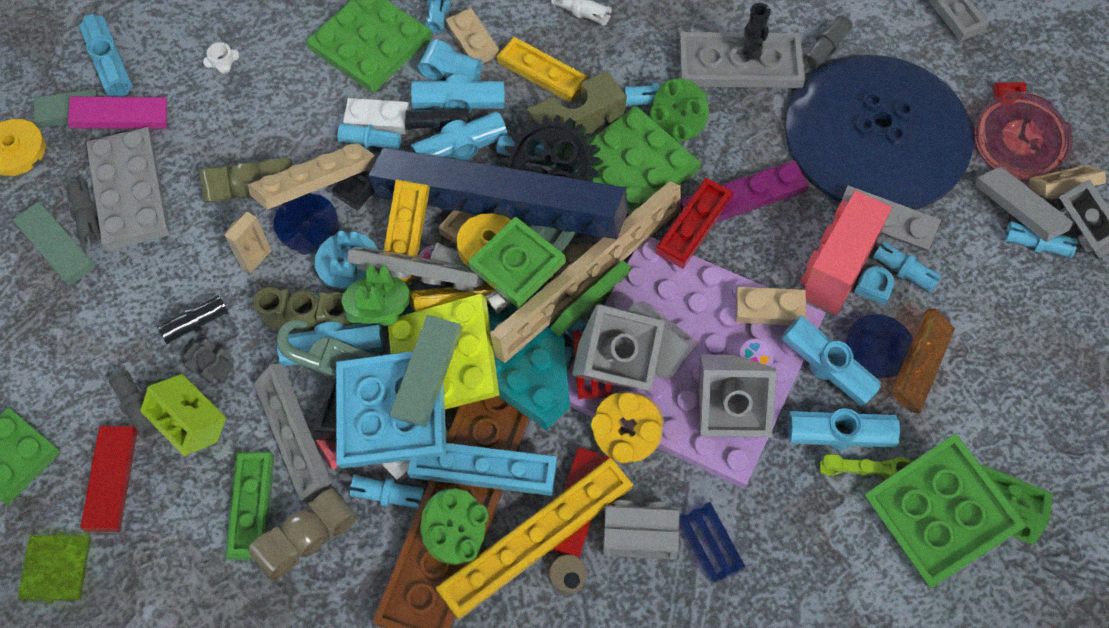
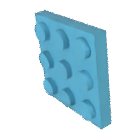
(363, 422)

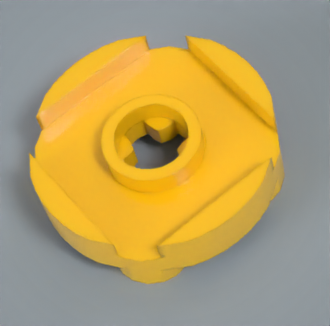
(648, 430)

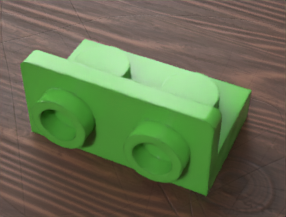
(1027, 500)

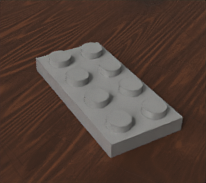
(718, 60)
(127, 189)

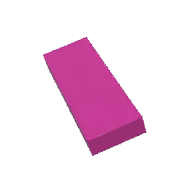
(118, 112)

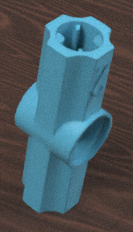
(105, 56)
(458, 92)
(462, 139)
(361, 336)
(845, 372)
(864, 429)

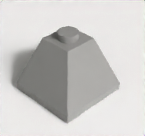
(619, 348)
(735, 397)

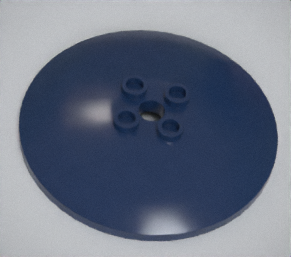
(840, 145)

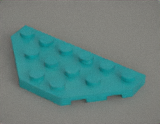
(535, 376)

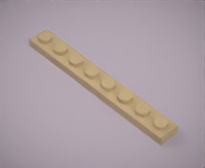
(584, 273)

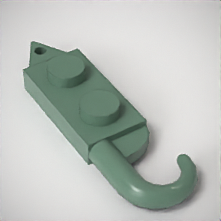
(321, 355)

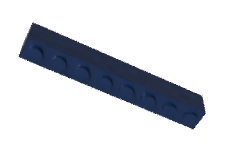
(509, 192)

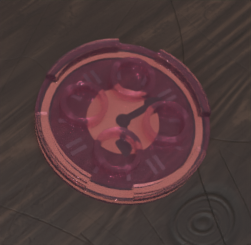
(1023, 135)

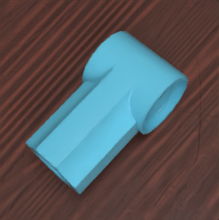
(442, 62)

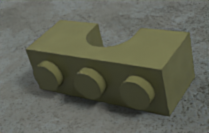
(601, 101)

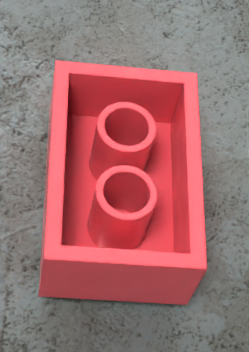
(843, 251)

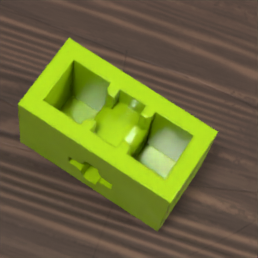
(183, 414)

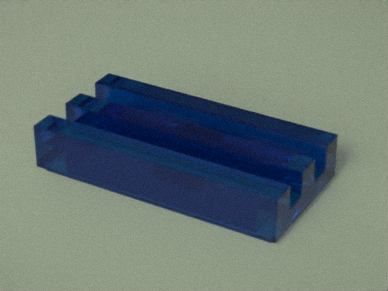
(697, 516)

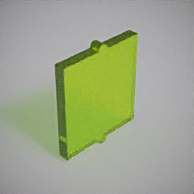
(54, 568)

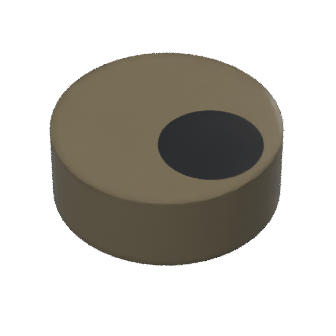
(568, 574)

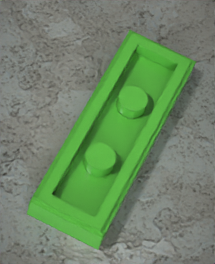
(590, 298)
(249, 502)

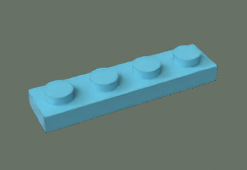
(489, 469)

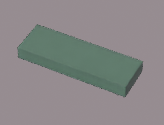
(54, 243)
(426, 371)

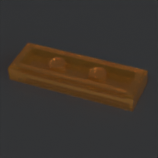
(923, 361)

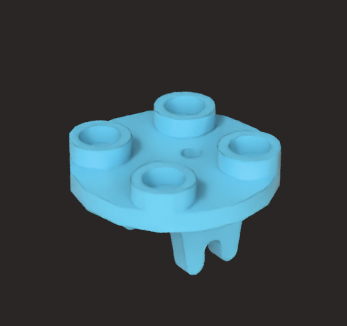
(335, 273)

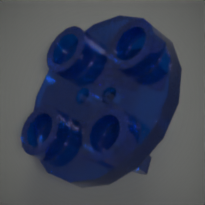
(314, 231)
(894, 344)

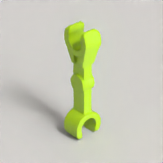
(834, 465)

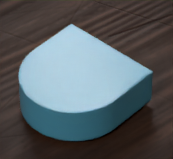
(875, 284)

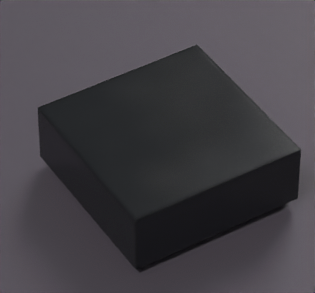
(353, 190)

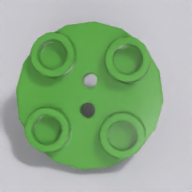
(689, 100)
(376, 298)
(446, 541)

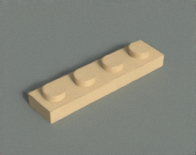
(311, 175)

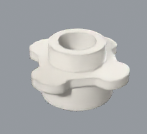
(220, 57)

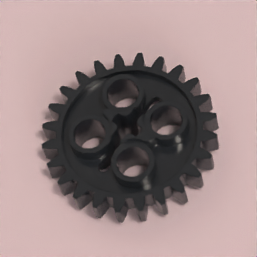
(556, 139)

